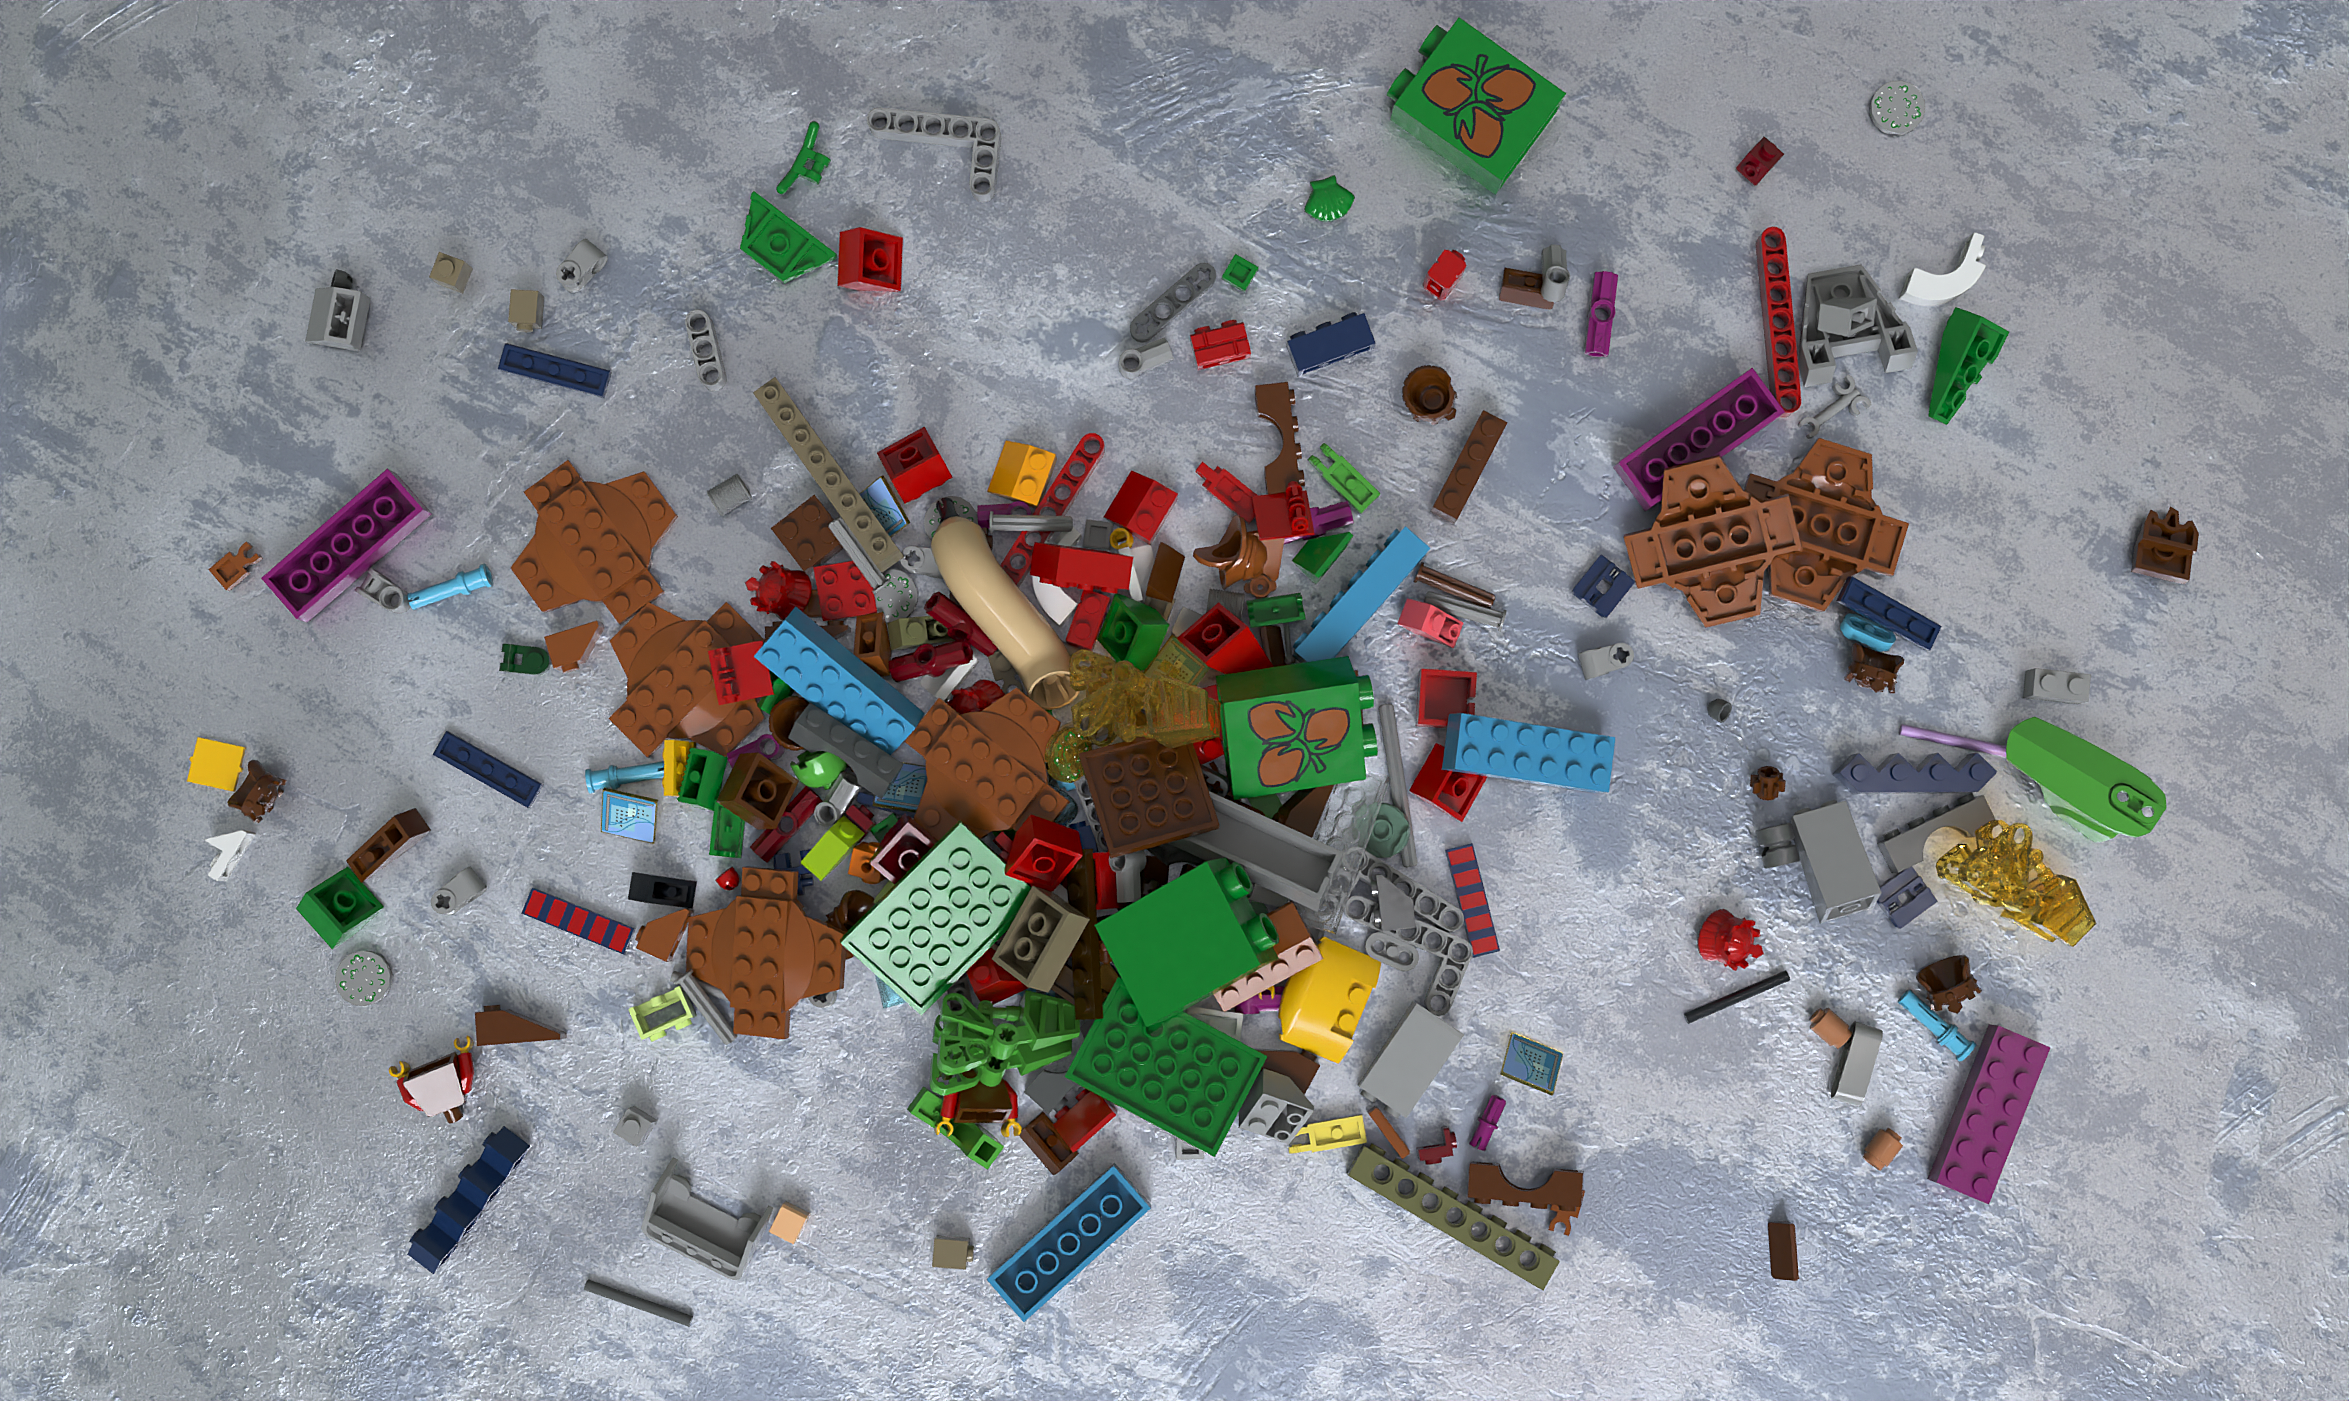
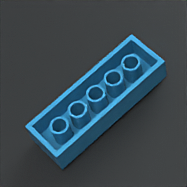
(1362, 600)
(838, 682)
(1528, 753)
(1069, 1242)

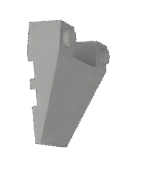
(1819, 348)

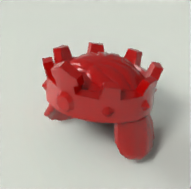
(780, 590)
(976, 697)
(1728, 939)

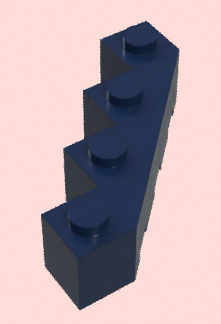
(1898, 776)
(463, 1208)

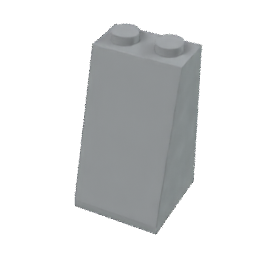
(1834, 861)
(1409, 1060)

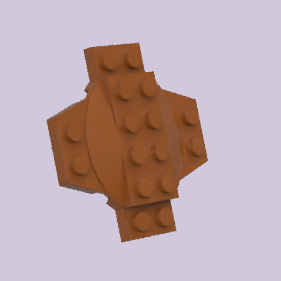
(1836, 525)
(1712, 541)
(594, 542)
(673, 682)
(986, 766)
(765, 952)

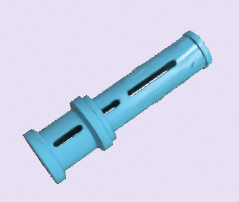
(462, 583)
(615, 776)
(1946, 1033)

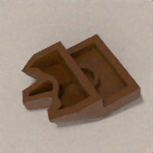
(2165, 547)

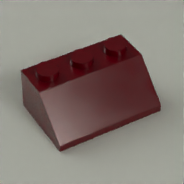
(901, 848)

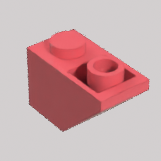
(1430, 622)

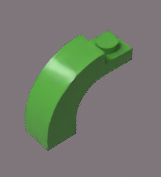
(969, 1137)

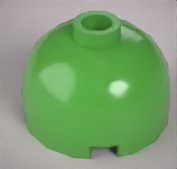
(818, 768)

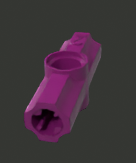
(1598, 330)
(1327, 519)

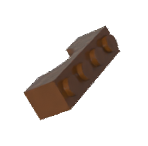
(1274, 405)
(1468, 467)
(1489, 1183)

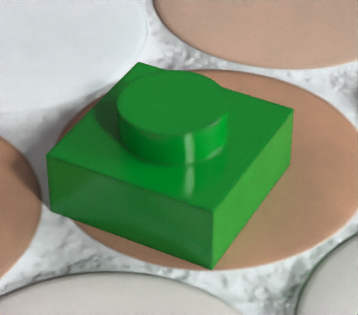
(1240, 273)

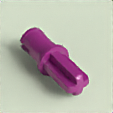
(1488, 1122)

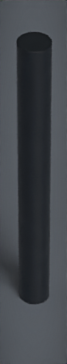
(1737, 997)

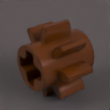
(1767, 783)

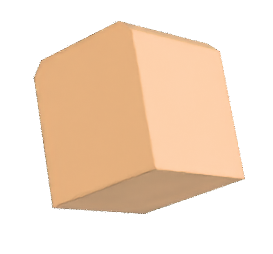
(789, 1222)

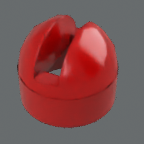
(729, 879)

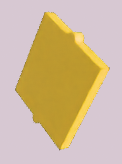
(216, 764)

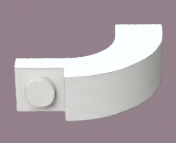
(1933, 290)
(1052, 599)

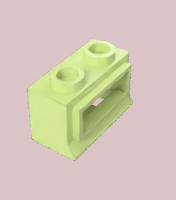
(657, 1003)

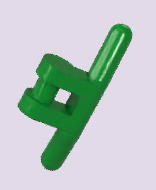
(805, 154)

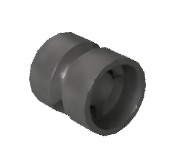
(1777, 845)

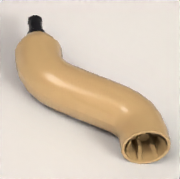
(1001, 609)

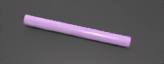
(1952, 740)

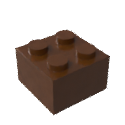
(807, 535)
(757, 791)

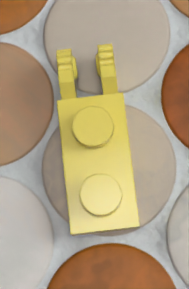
(1332, 1134)

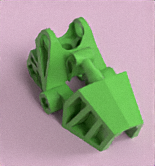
(971, 1041)

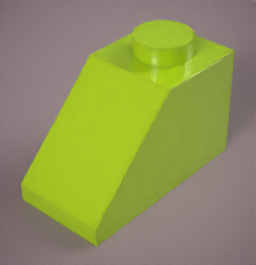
(832, 848)

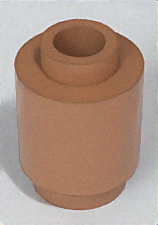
(1830, 1027)
(1882, 1148)

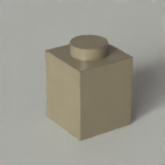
(450, 272)
(526, 310)
(952, 1252)

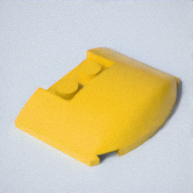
(1327, 1000)

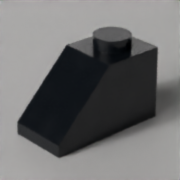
(662, 890)

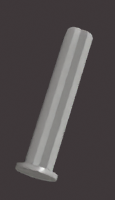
(1030, 523)
(858, 554)
(1466, 609)
(706, 1007)

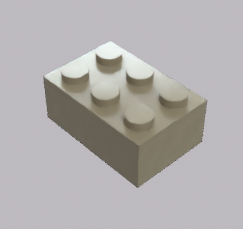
(1040, 939)

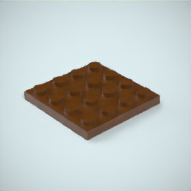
(1147, 794)

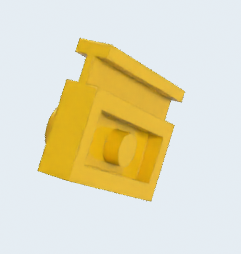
(675, 756)

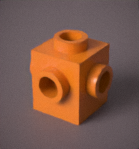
(860, 863)

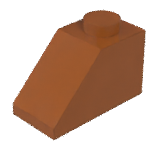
(873, 643)
(573, 646)
(663, 934)

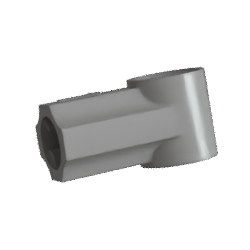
(1554, 273)
(1147, 356)
(838, 798)
(1128, 875)

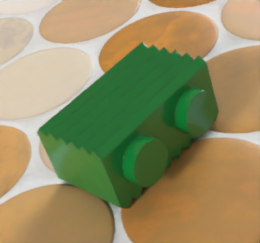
(702, 779)

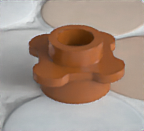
(1252, 587)

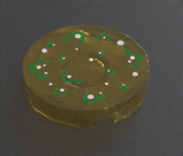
(1063, 754)

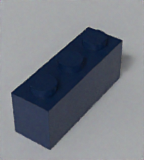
(1330, 343)

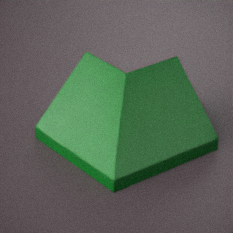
(1320, 554)

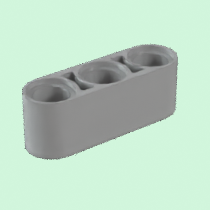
(697, 340)
(1856, 1064)

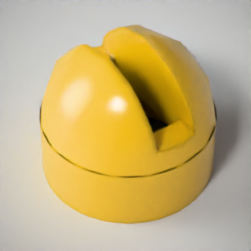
(1120, 535)

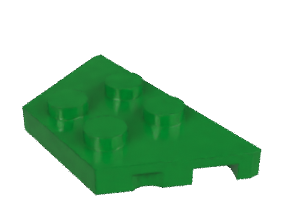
(781, 243)

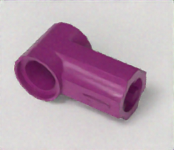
(983, 511)
(757, 746)
(1255, 1004)

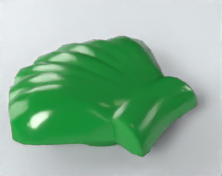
(1328, 200)

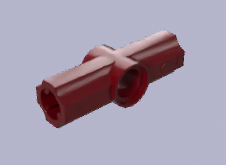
(958, 622)
(930, 660)
(799, 810)

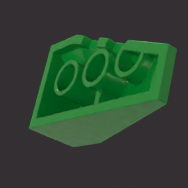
(1965, 350)

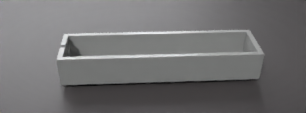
(1268, 853)

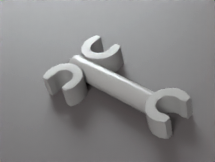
(1850, 397)

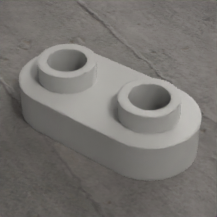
(1390, 953)

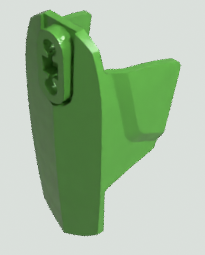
(2084, 781)

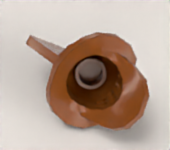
(1242, 555)

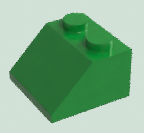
(1132, 631)
(339, 907)

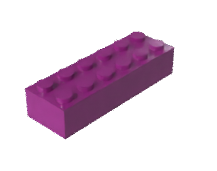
(1706, 431)
(346, 546)
(1989, 1113)

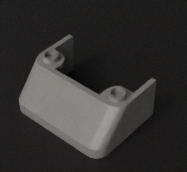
(699, 1229)

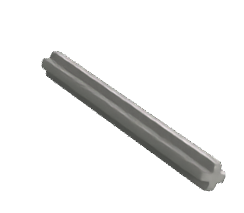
(1396, 776)

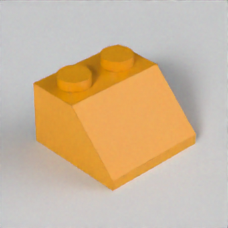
(1022, 473)

